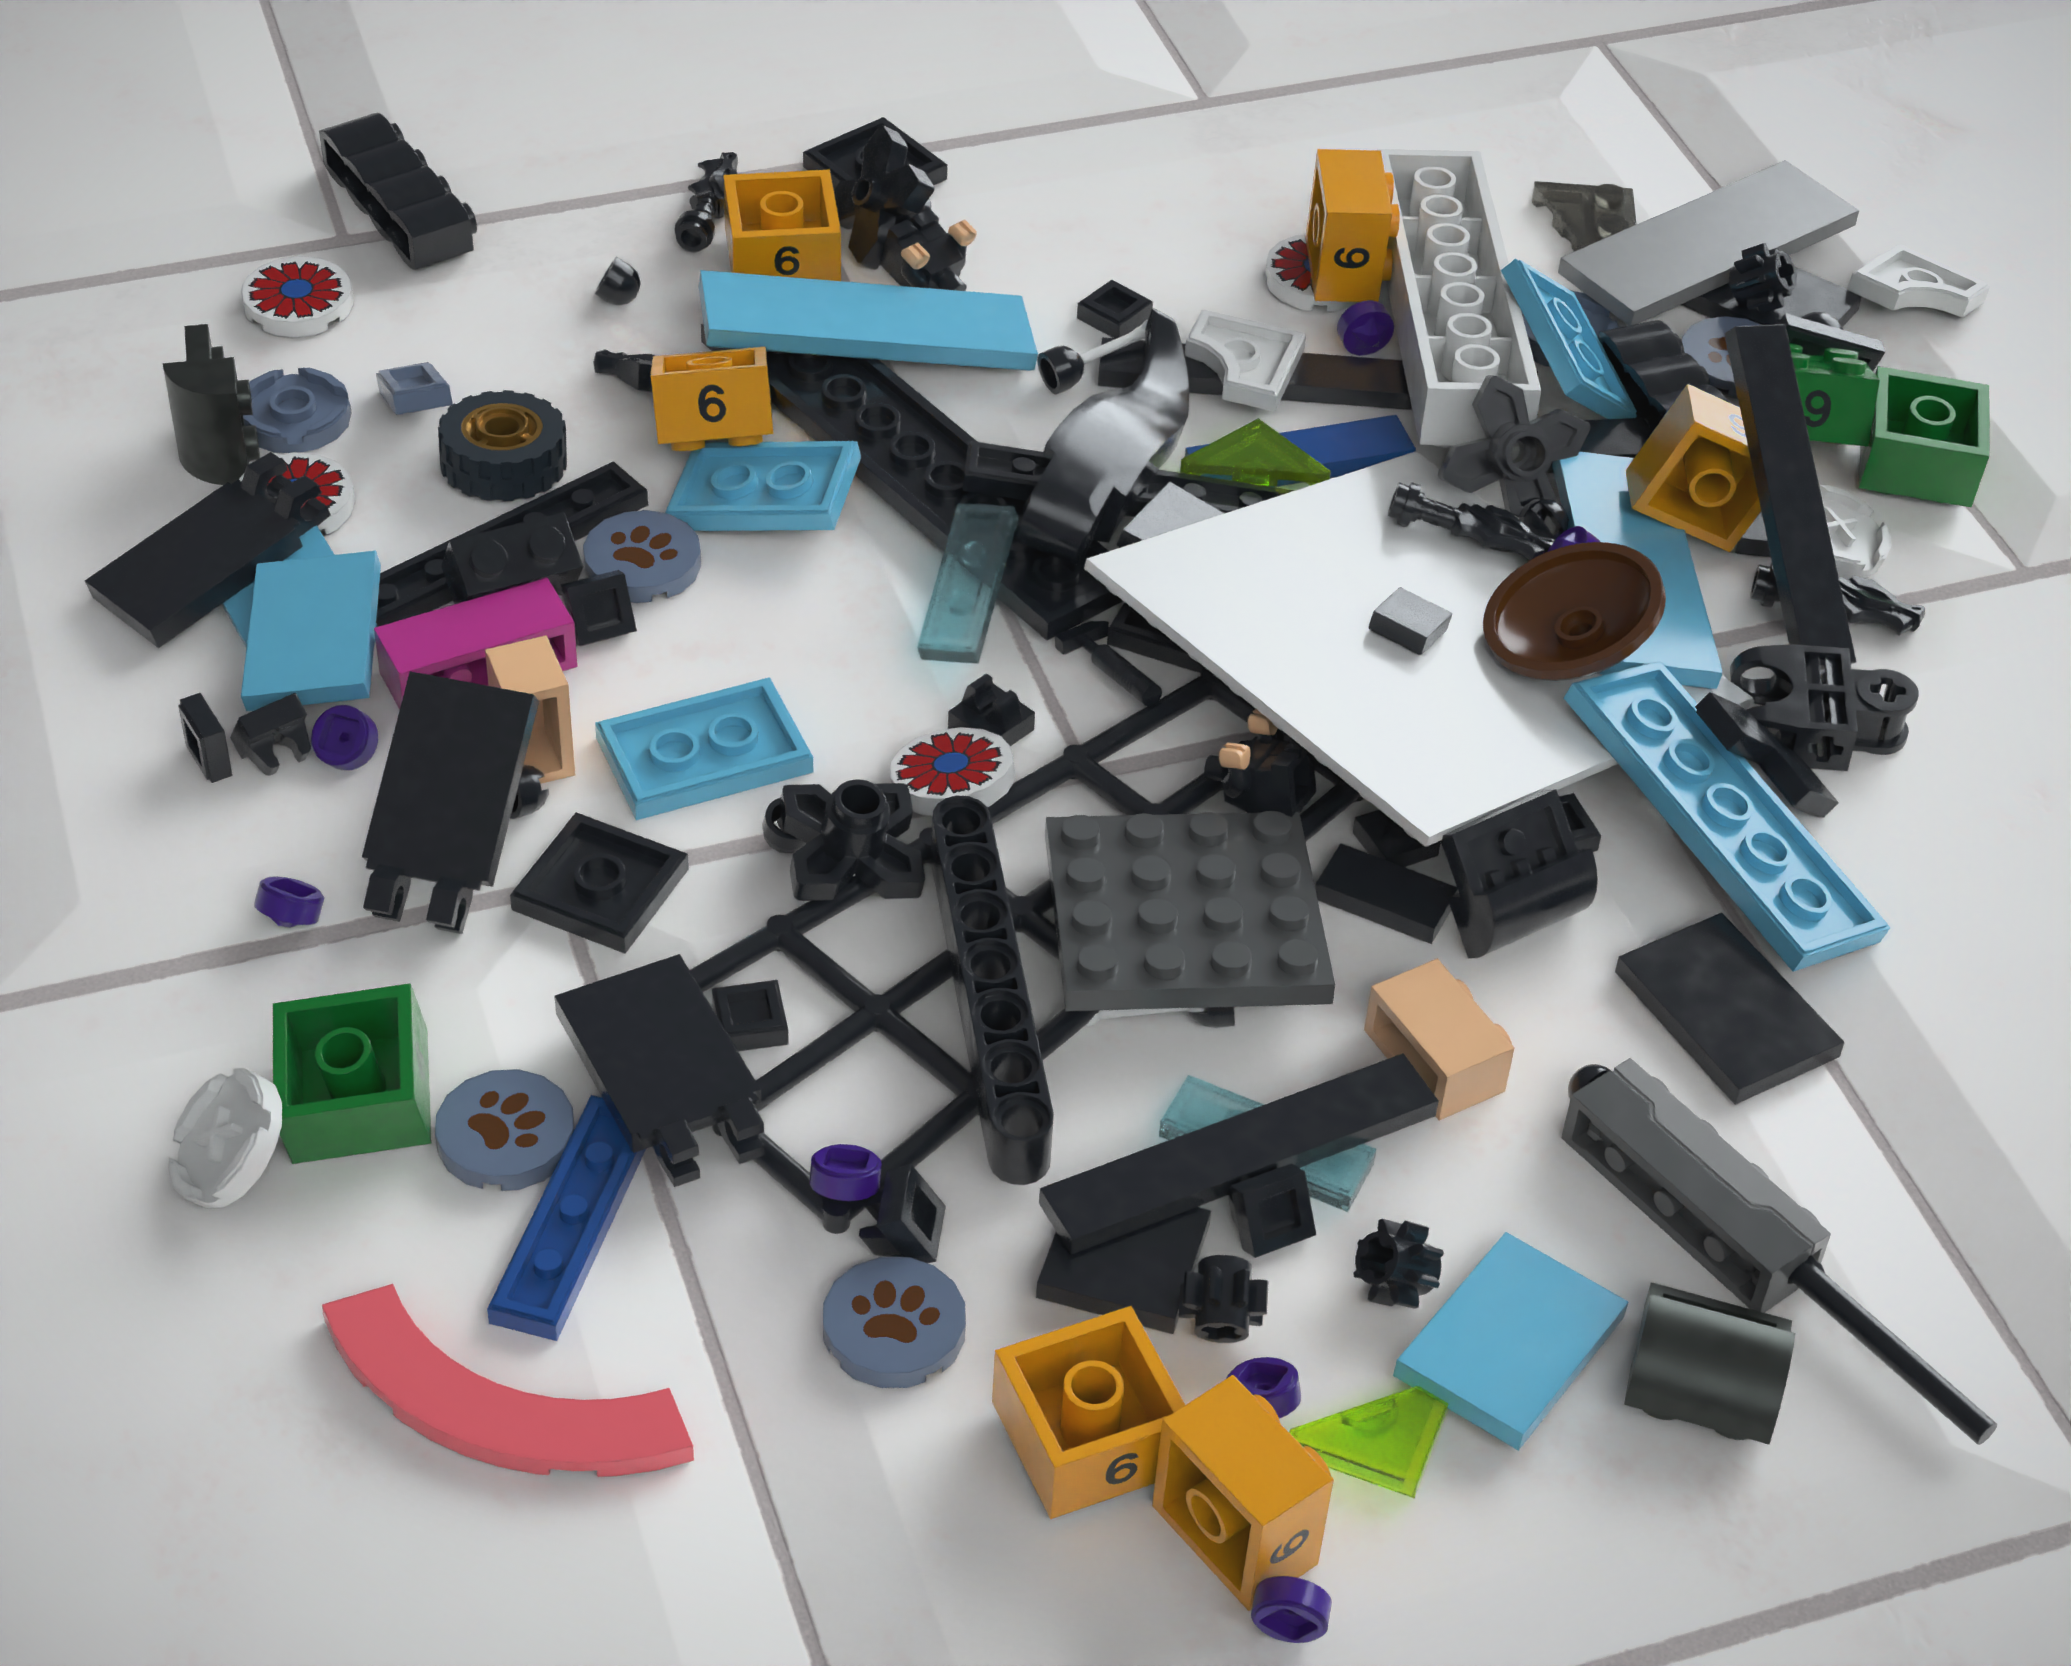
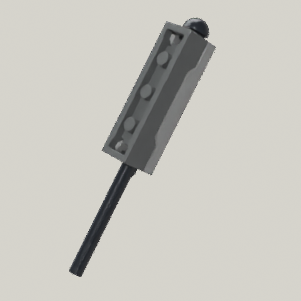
(1730, 1214)

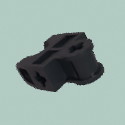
(1834, 708)

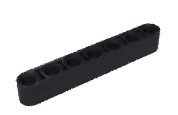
(991, 992)

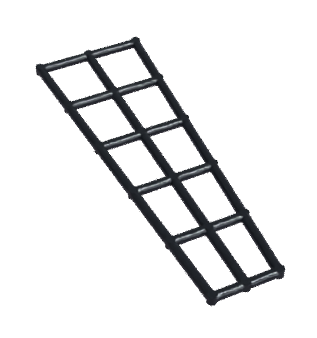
(882, 1011)

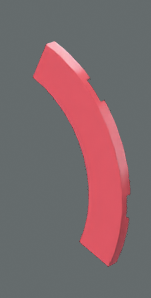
(491, 1419)

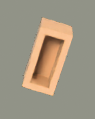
(534, 669)
(1441, 1034)

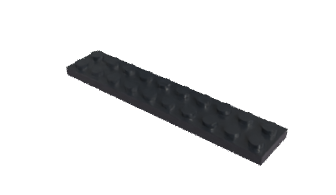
(917, 466)

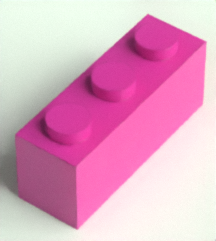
(455, 637)

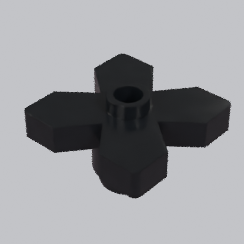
(881, 196)
(1506, 421)
(851, 835)

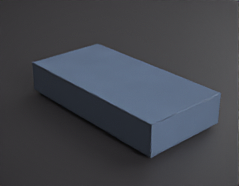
(413, 388)

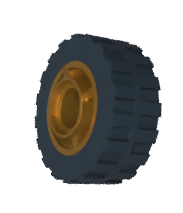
(502, 445)

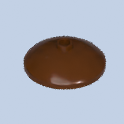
(1574, 611)

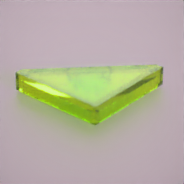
(1255, 457)
(1380, 1440)

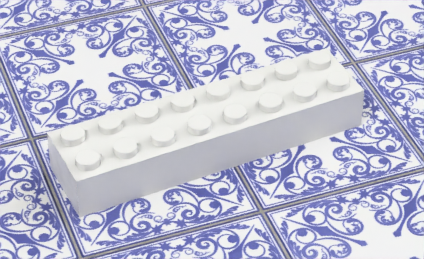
(1449, 294)

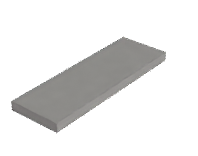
(1697, 243)

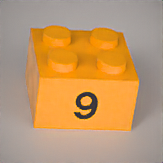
(783, 224)
(1350, 225)
(711, 398)
(1697, 471)
(1085, 1409)
(1241, 1489)

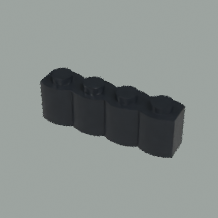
(398, 190)
(1653, 368)

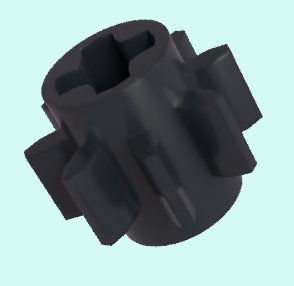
(1763, 278)
(1398, 1263)
(1223, 1299)

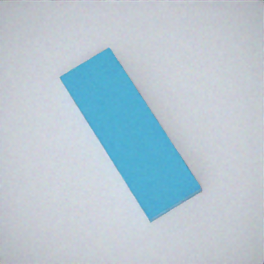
(866, 320)
(1598, 499)
(1727, 816)

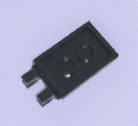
(209, 551)
(446, 795)
(664, 1064)

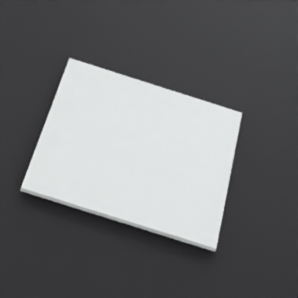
(1282, 616)

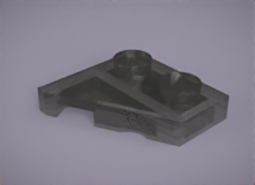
(1586, 211)

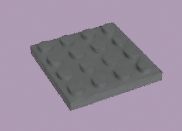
(1186, 911)

